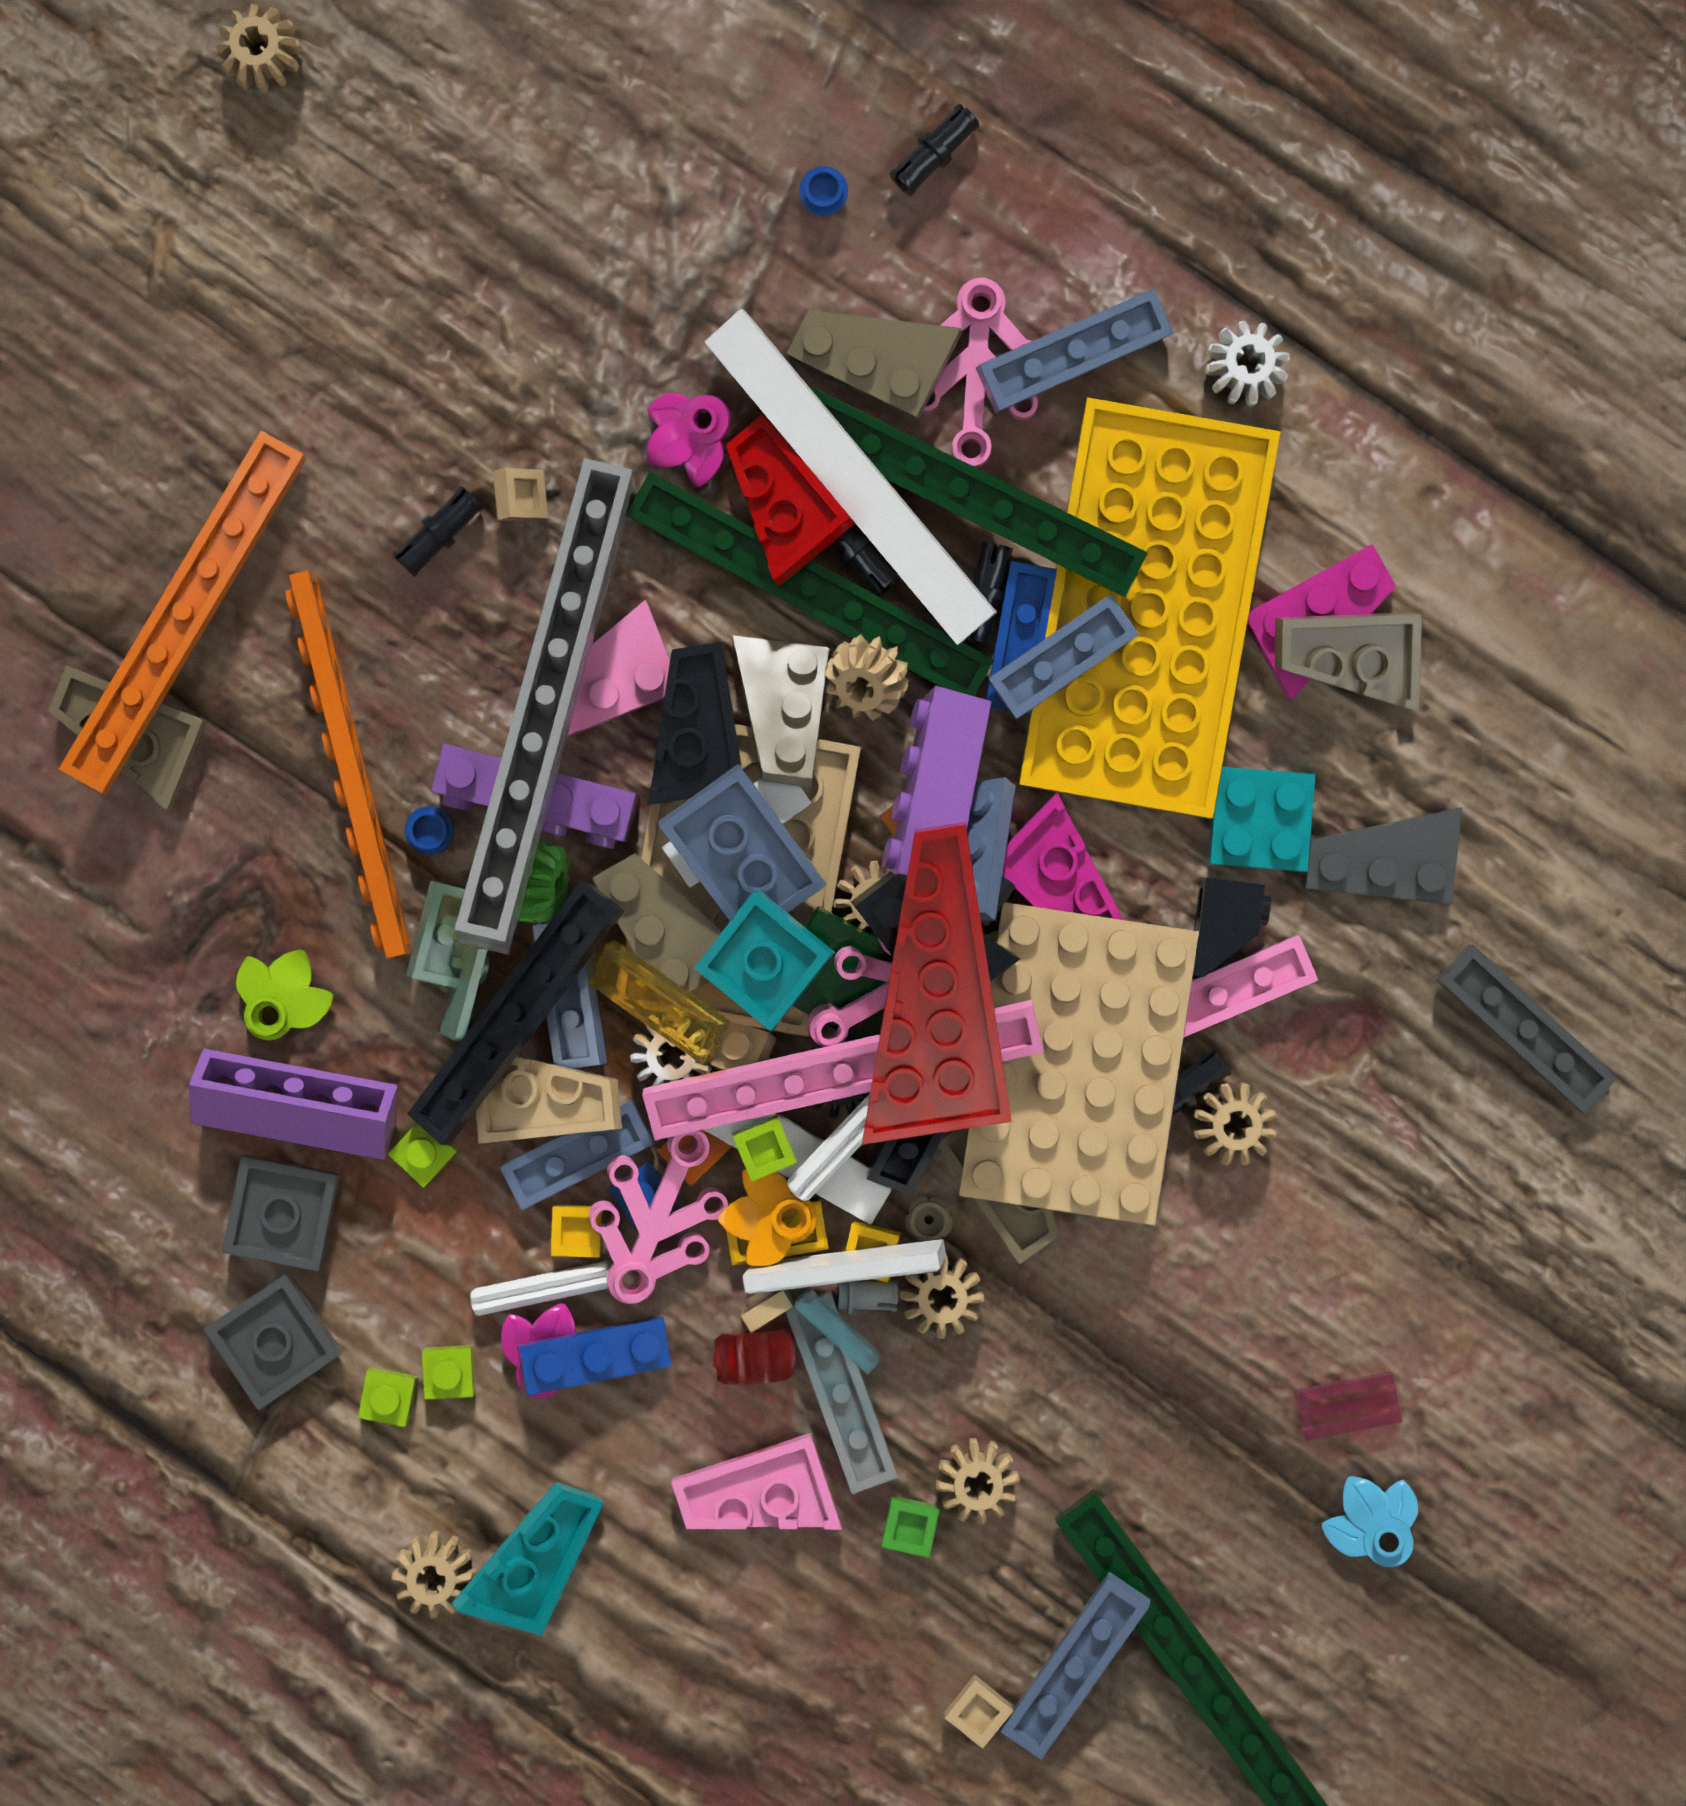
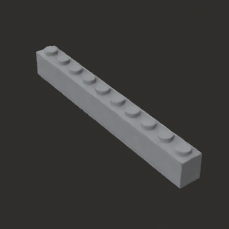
(545, 708)

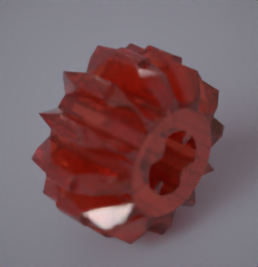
(754, 1356)

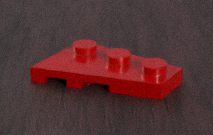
(786, 499)

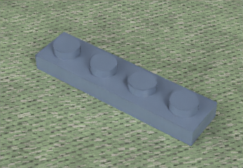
(1074, 350)
(1075, 1665)

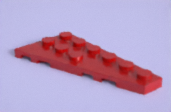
(939, 1027)

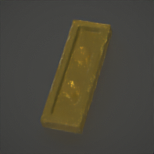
(659, 1002)

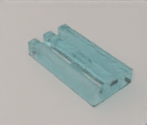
(837, 1330)

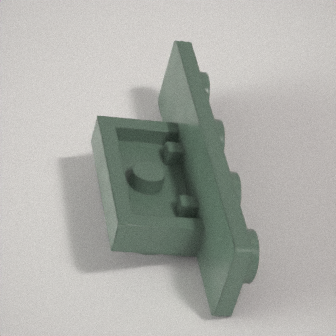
(447, 962)

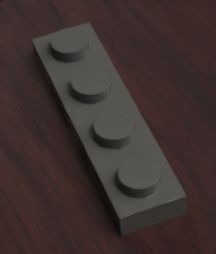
(1526, 1029)

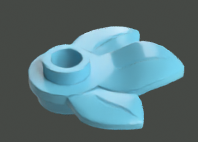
(1369, 1516)

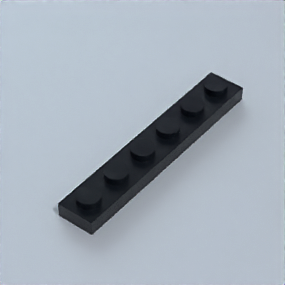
(515, 1012)

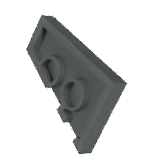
(1390, 860)

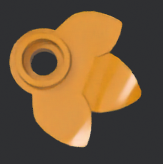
(761, 1218)

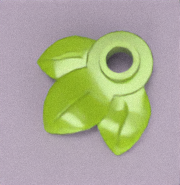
(286, 989)

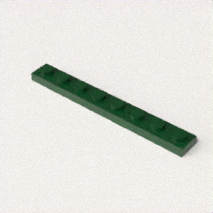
(991, 501)
(810, 590)
(1190, 1658)

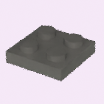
(281, 1213)
(273, 1341)

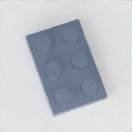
(740, 846)

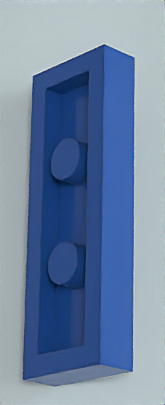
(1022, 618)
(593, 1355)

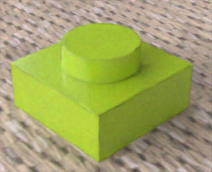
(764, 1148)
(422, 1155)
(448, 1372)
(387, 1397)

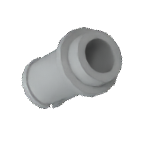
(867, 1295)

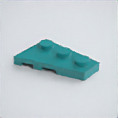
(534, 1563)

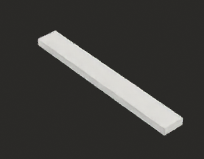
(850, 476)

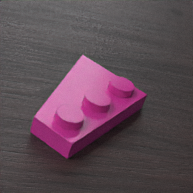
(1345, 588)
(1054, 867)

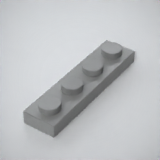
(844, 1405)

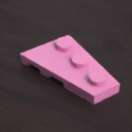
(622, 672)
(760, 1489)

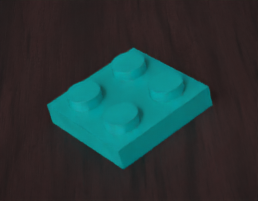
(1262, 819)
(764, 960)

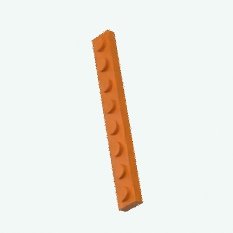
(182, 613)
(343, 745)

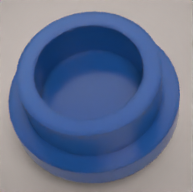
(823, 191)
(429, 830)

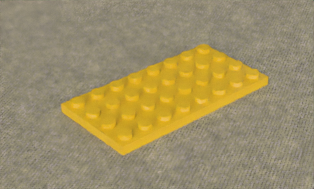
(1159, 709)

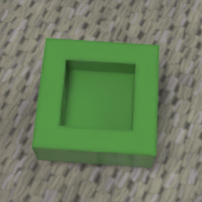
(910, 1526)

